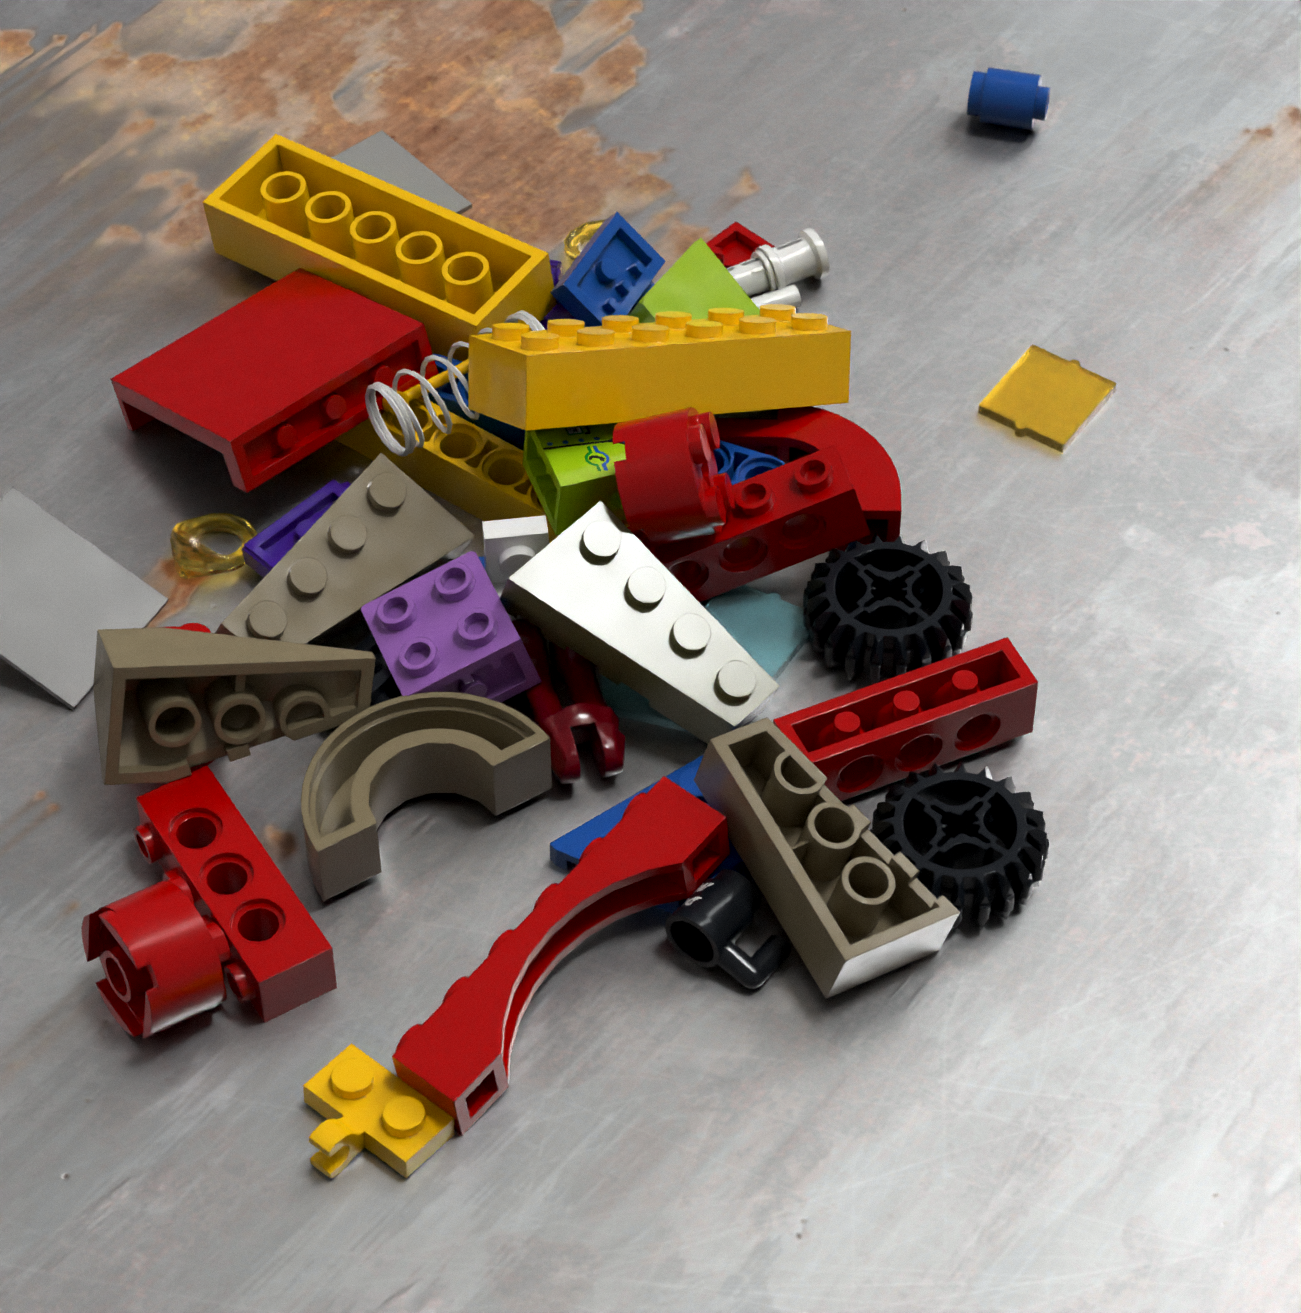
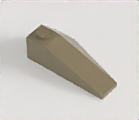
(199, 696)

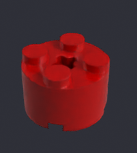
(672, 476)
(156, 957)

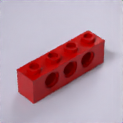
(774, 525)
(917, 719)
(273, 942)

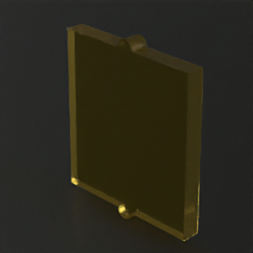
(1047, 398)

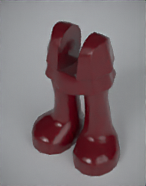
(582, 722)

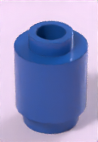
(1008, 98)

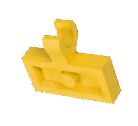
(373, 1112)

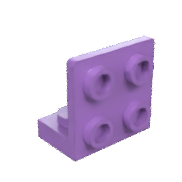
(451, 634)

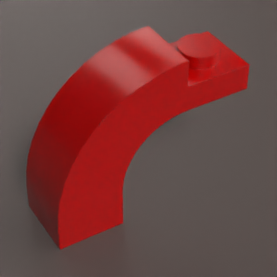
(811, 429)

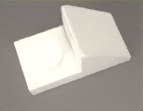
(510, 546)

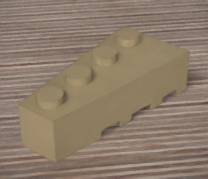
(358, 550)
(818, 865)

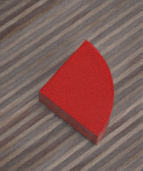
(735, 244)

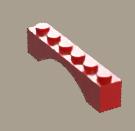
(648, 859)

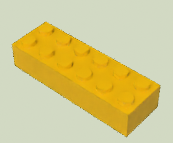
(375, 239)
(657, 367)

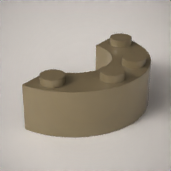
(405, 752)

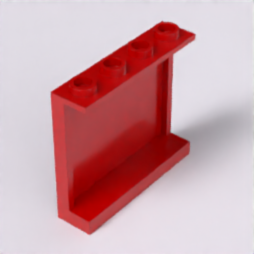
(276, 374)

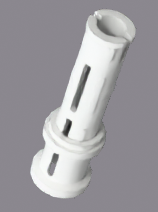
(783, 265)

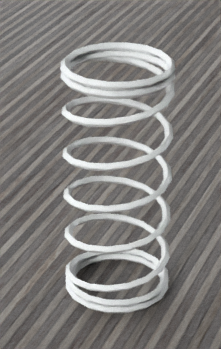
(404, 411)

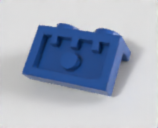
(608, 273)

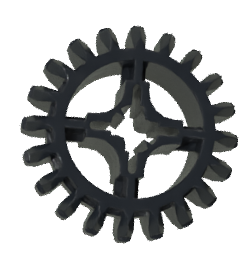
(887, 590)
(954, 826)

